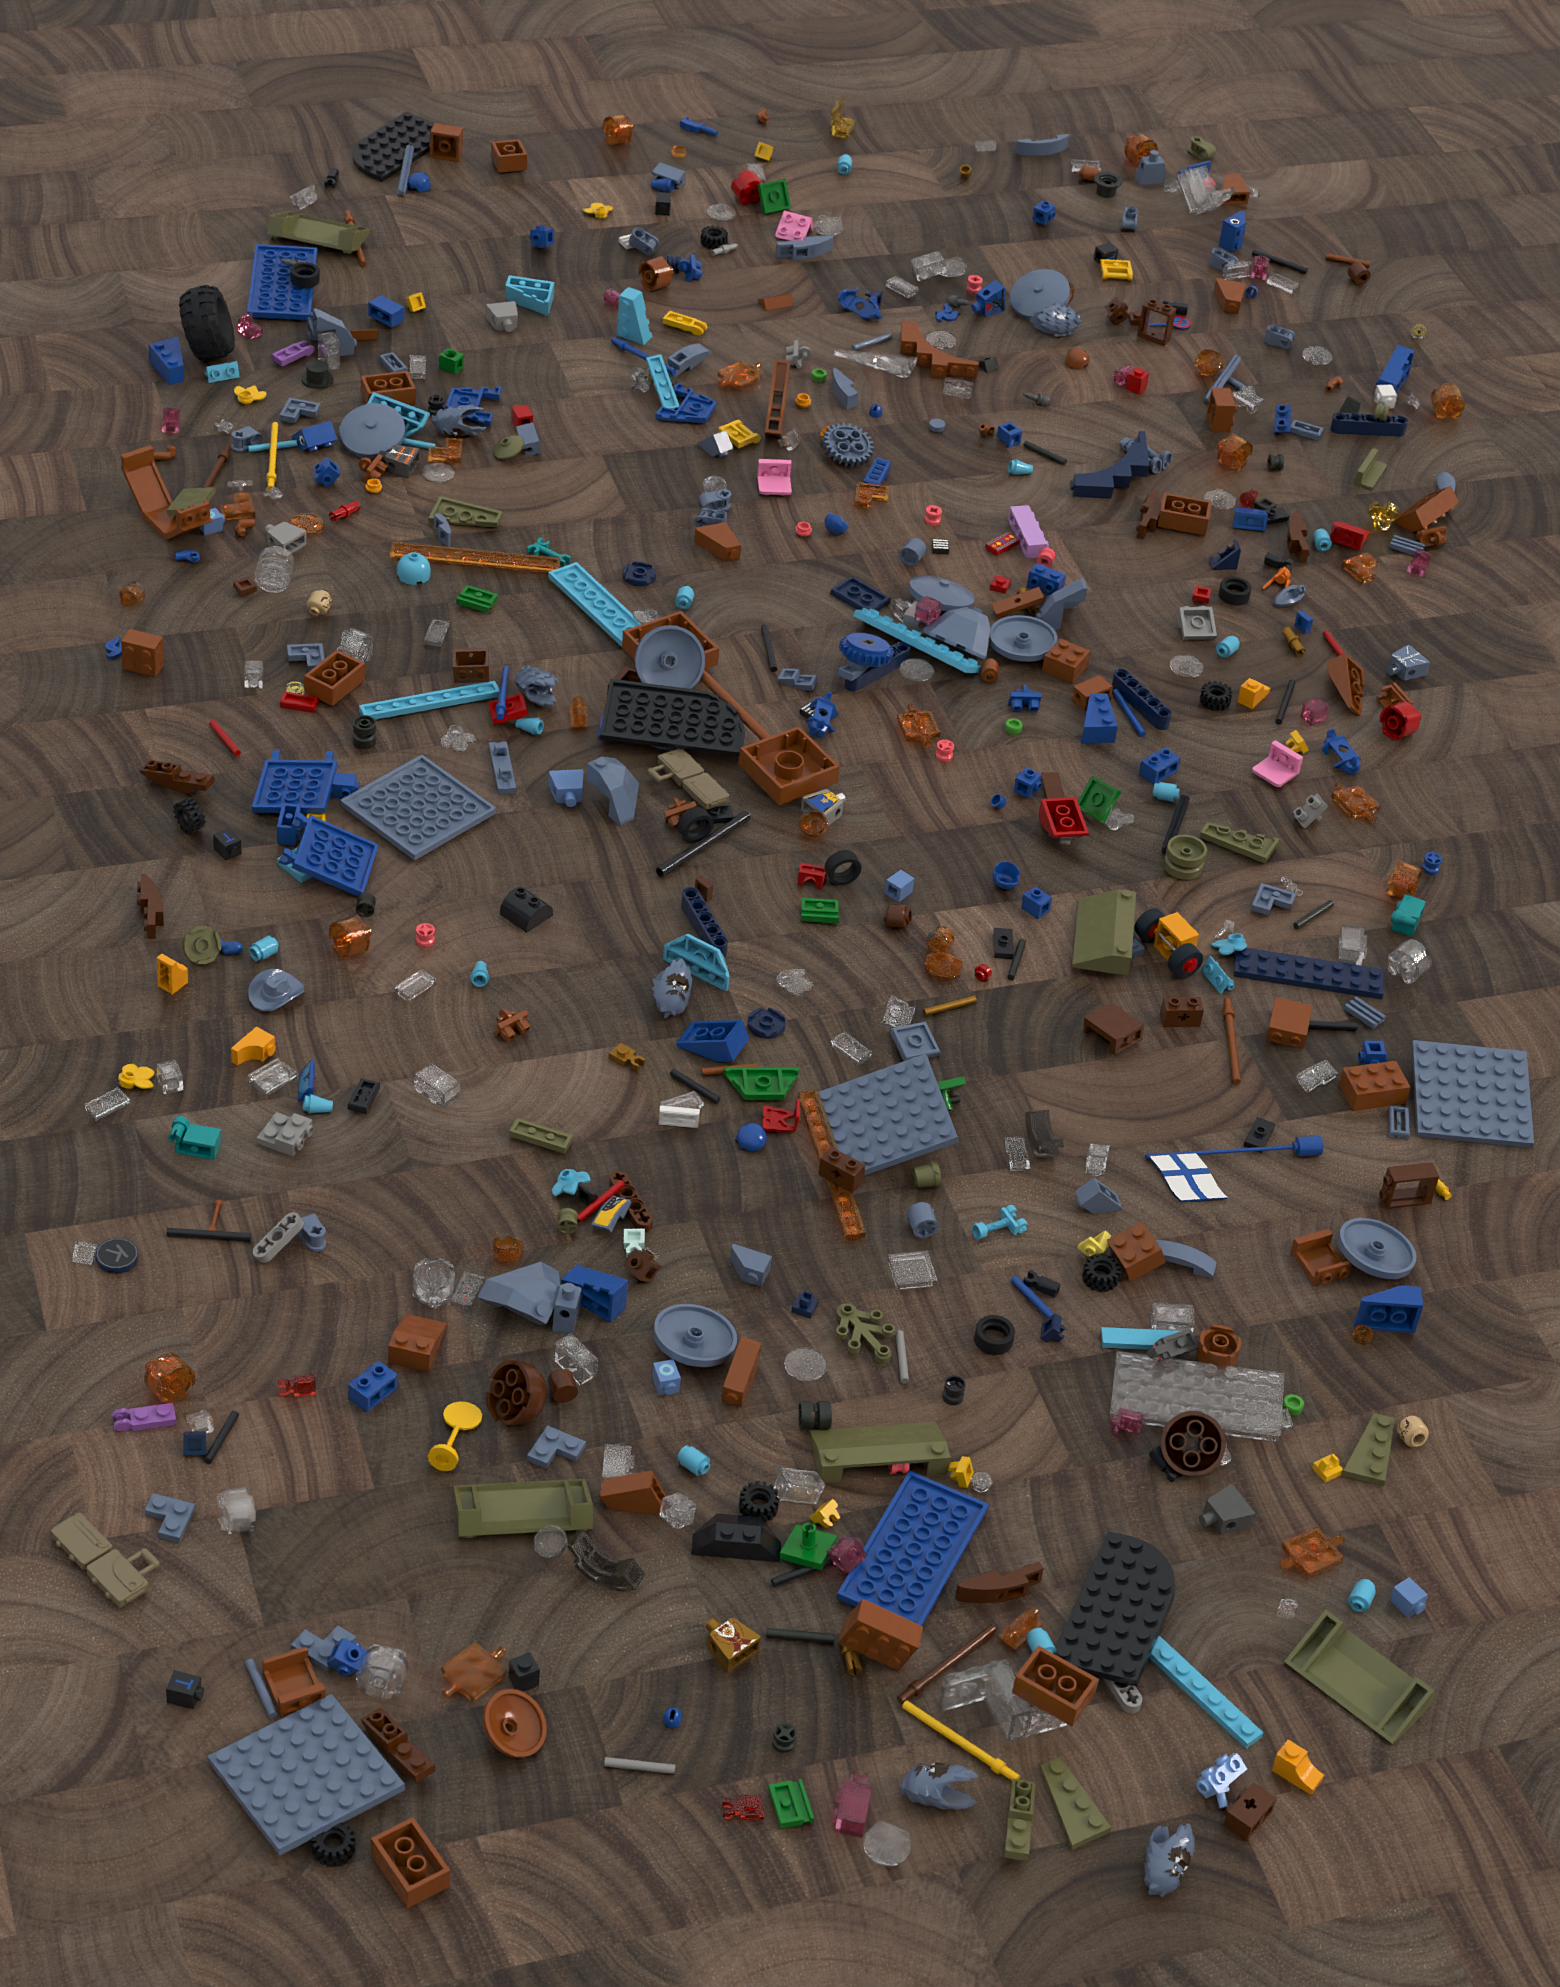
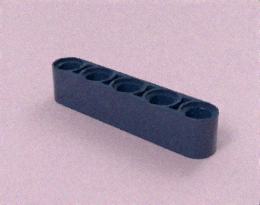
(1366, 424)
(901, 653)
(1142, 699)
(703, 919)

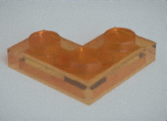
(451, 453)
(866, 492)
(241, 508)
(1360, 567)

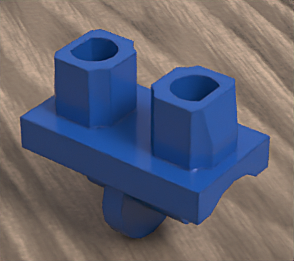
(691, 268)
(1282, 419)
(1024, 698)

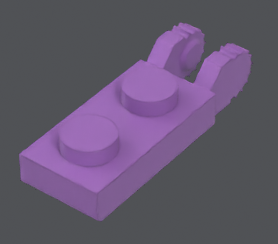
(292, 353)
(144, 1417)

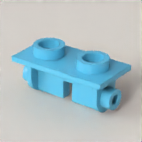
(222, 372)
(1216, 975)

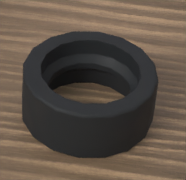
(305, 268)
(1236, 583)
(689, 818)
(838, 859)
(991, 1346)

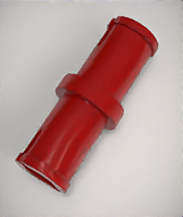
(344, 511)

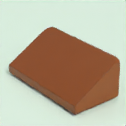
(776, 302)
(364, 334)

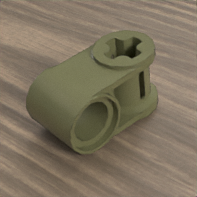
(1201, 148)

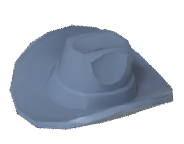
(273, 989)

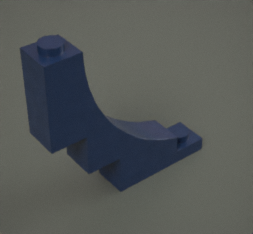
(1101, 483)

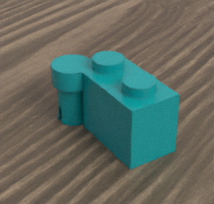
(1407, 914)
(195, 1139)

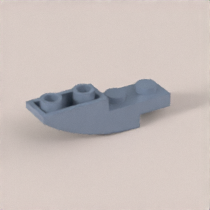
(804, 249)
(687, 358)

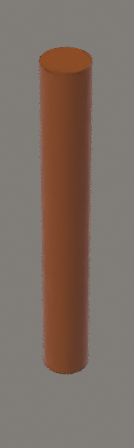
(1346, 259)
(720, 1069)

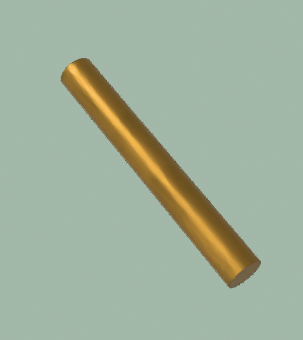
(949, 1005)

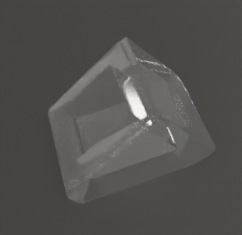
(84, 1253)
(200, 1421)

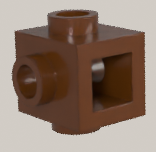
(1117, 311)
(642, 1265)

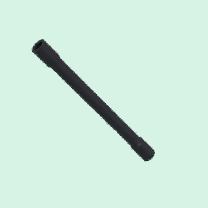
(671, 864)

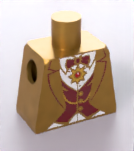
(731, 1642)

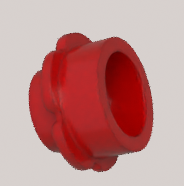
(983, 972)

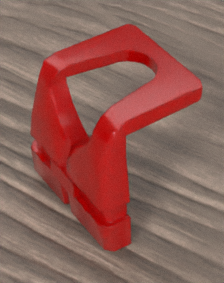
(812, 873)
(774, 1119)

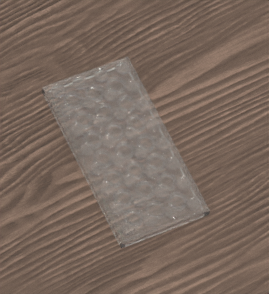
(1238, 1398)

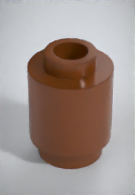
(1087, 173)
(990, 671)

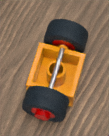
(1172, 939)

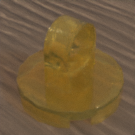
(1383, 513)

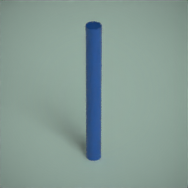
(1129, 713)

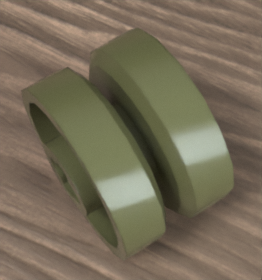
(1185, 857)

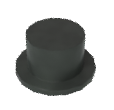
(1107, 184)
(317, 375)

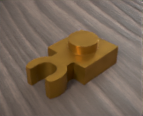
(625, 1055)

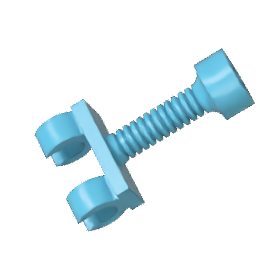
(1007, 1219)

